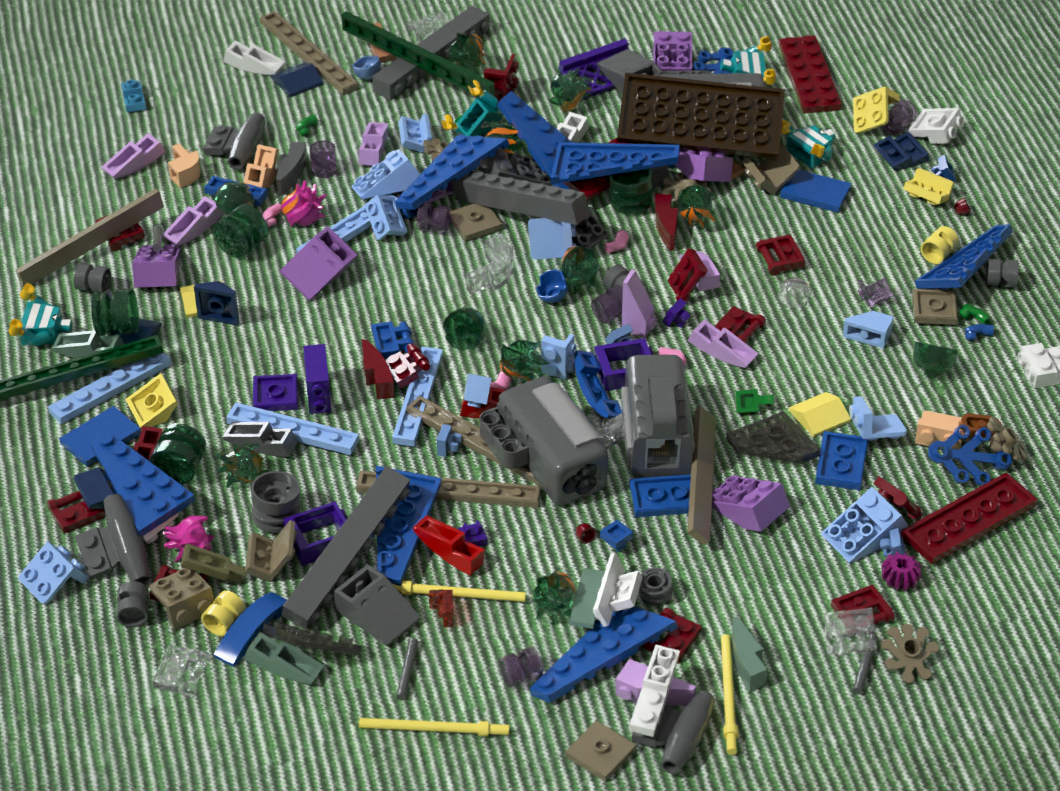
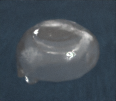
(794, 292)

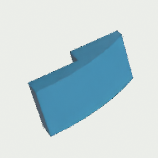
(133, 96)

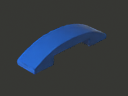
(592, 389)
(247, 626)

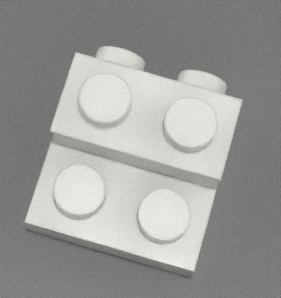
(937, 124)
(1040, 364)

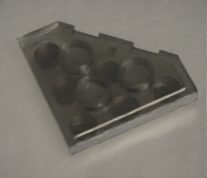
(774, 438)
(311, 638)

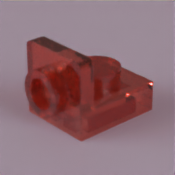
(444, 602)

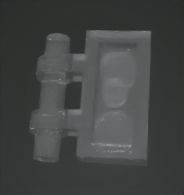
(847, 624)

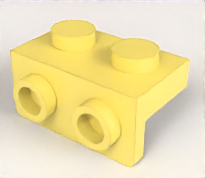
(929, 186)

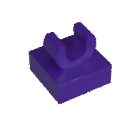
(677, 314)
(474, 534)

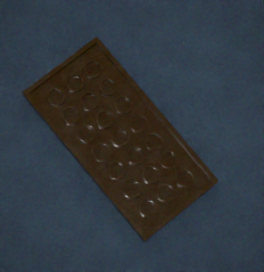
(701, 115)

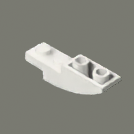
(654, 691)

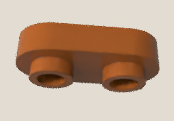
(975, 422)

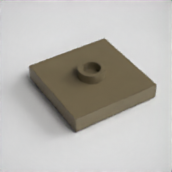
(475, 221)
(934, 306)
(600, 751)

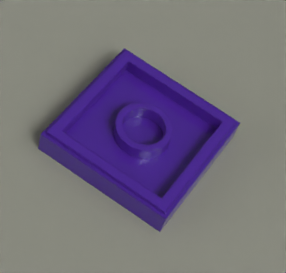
(275, 392)

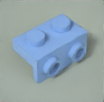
(415, 132)
(560, 356)

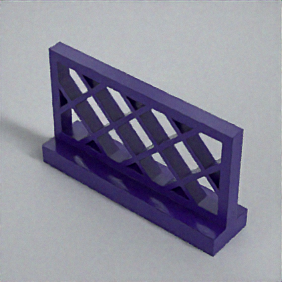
(589, 60)

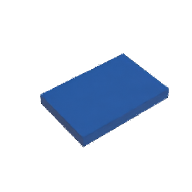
(816, 190)
(112, 420)
(841, 460)
(660, 495)

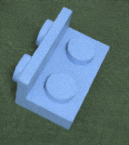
(385, 217)

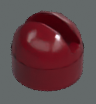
(962, 207)
(585, 533)

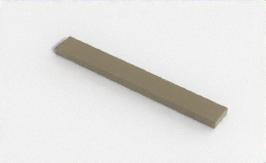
(309, 53)
(90, 238)
(437, 416)
(702, 476)
(473, 491)

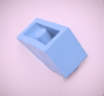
(869, 328)
(476, 390)

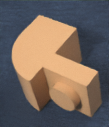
(184, 167)
(263, 170)

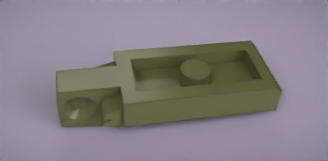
(212, 564)

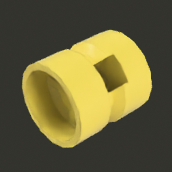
(939, 245)
(223, 613)

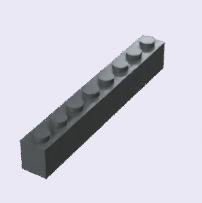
(401, 75)
(522, 197)
(345, 548)

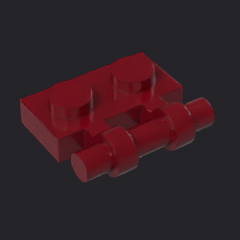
(403, 369)

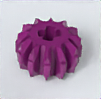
(901, 571)

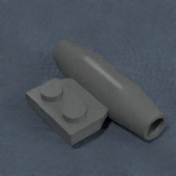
(239, 142)
(118, 543)
(680, 731)

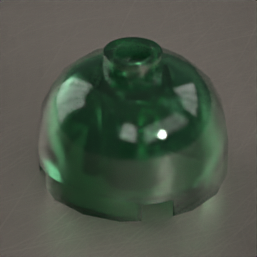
(233, 194)
(465, 328)
(934, 358)

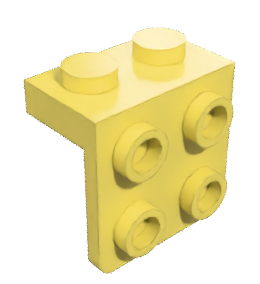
(872, 109)

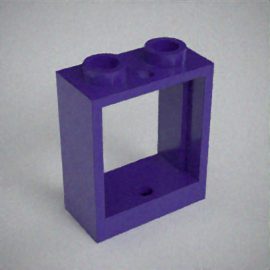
(618, 351)
(317, 379)
(312, 520)

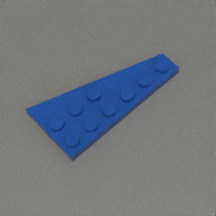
(535, 130)
(593, 160)
(453, 163)
(964, 263)
(144, 487)
(398, 540)
(601, 649)

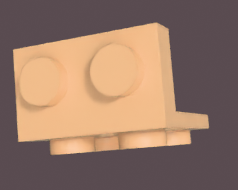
(937, 427)

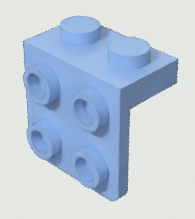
(549, 238)
(877, 426)
(50, 571)

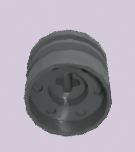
(273, 498)

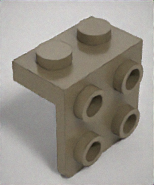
(772, 173)
(268, 556)
(183, 595)

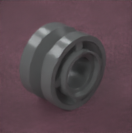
(655, 595)

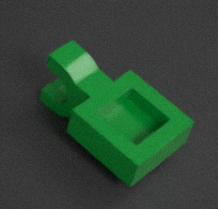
(749, 400)

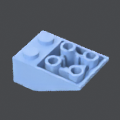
(387, 177)
(863, 525)

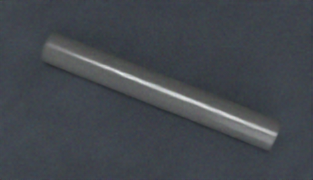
(157, 238)
(864, 668)
(407, 669)

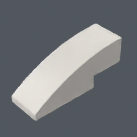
(252, 59)
(574, 127)

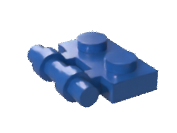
(385, 337)

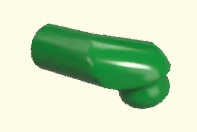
(302, 126)
(977, 313)

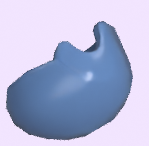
(367, 67)

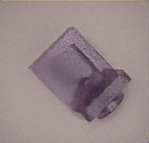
(875, 292)

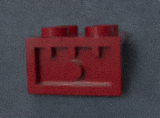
(503, 80)

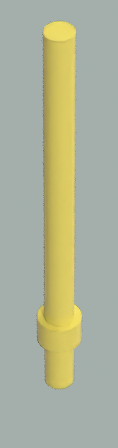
(408, 588)
(482, 728)
(730, 729)

